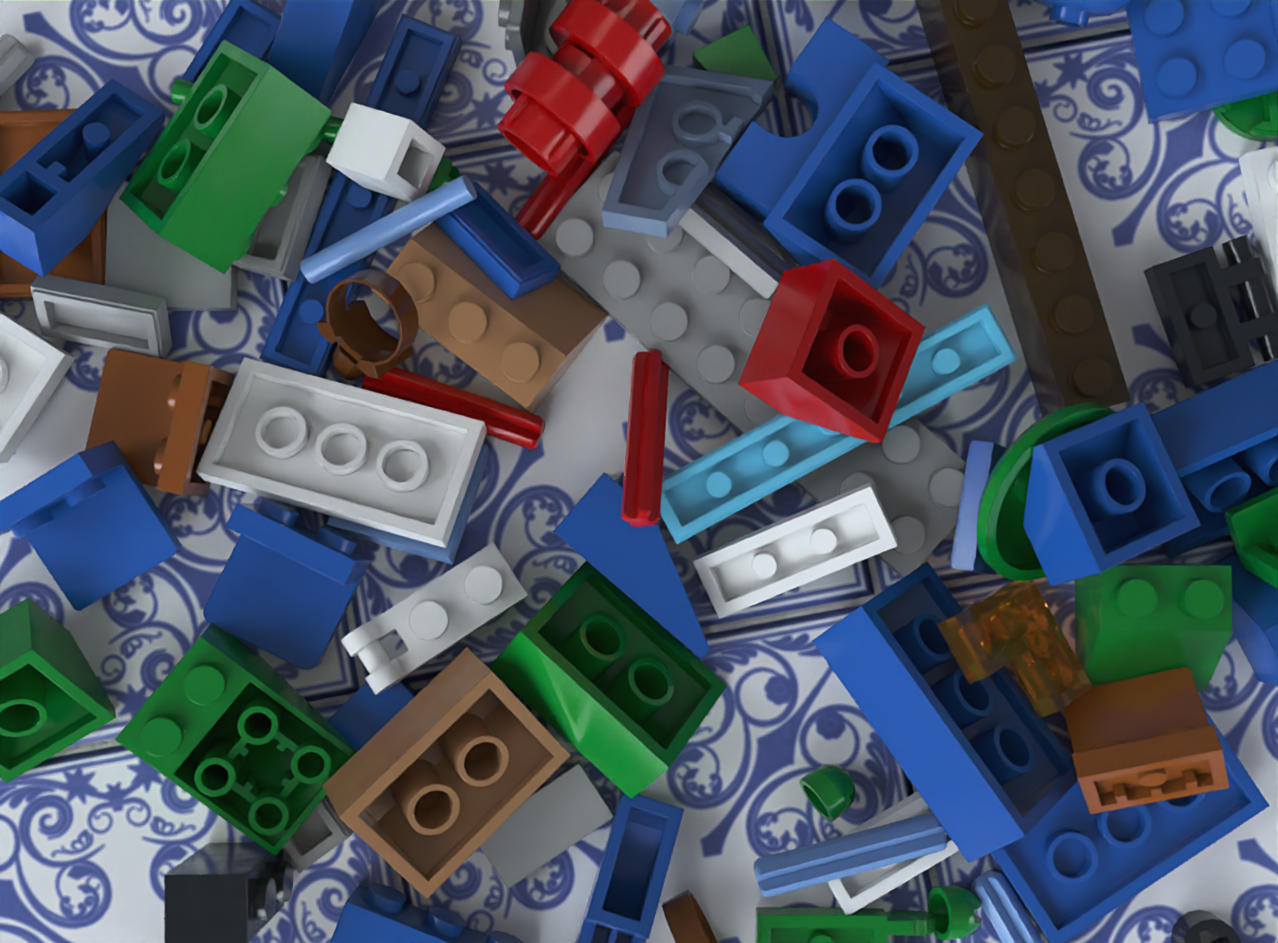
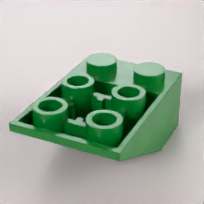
(232, 707)

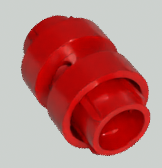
(568, 99)

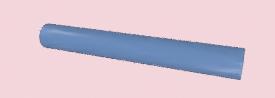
(388, 229)

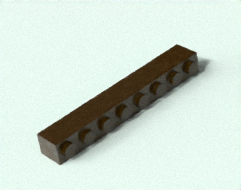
(1024, 204)

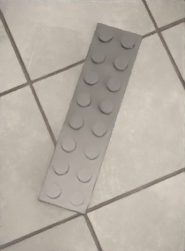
(705, 324)

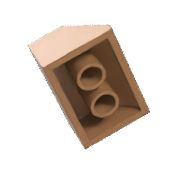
(512, 344)
(444, 773)

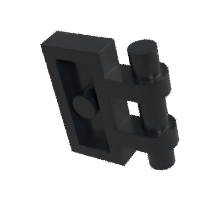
(1201, 314)

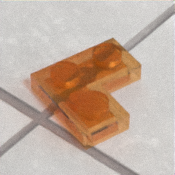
(1017, 630)

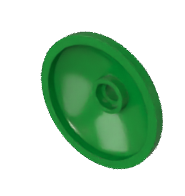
(1003, 500)

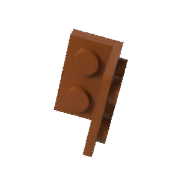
(159, 417)
(1144, 742)

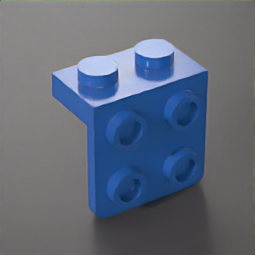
(285, 583)

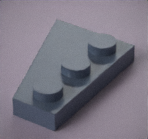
(679, 145)

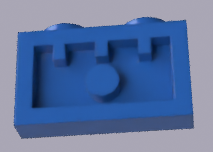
(90, 524)

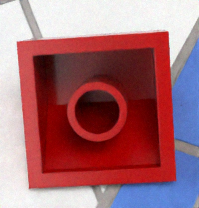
(832, 351)

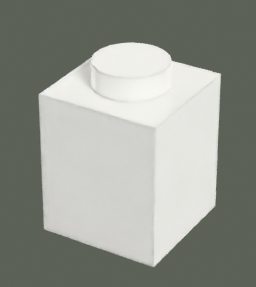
(385, 153)

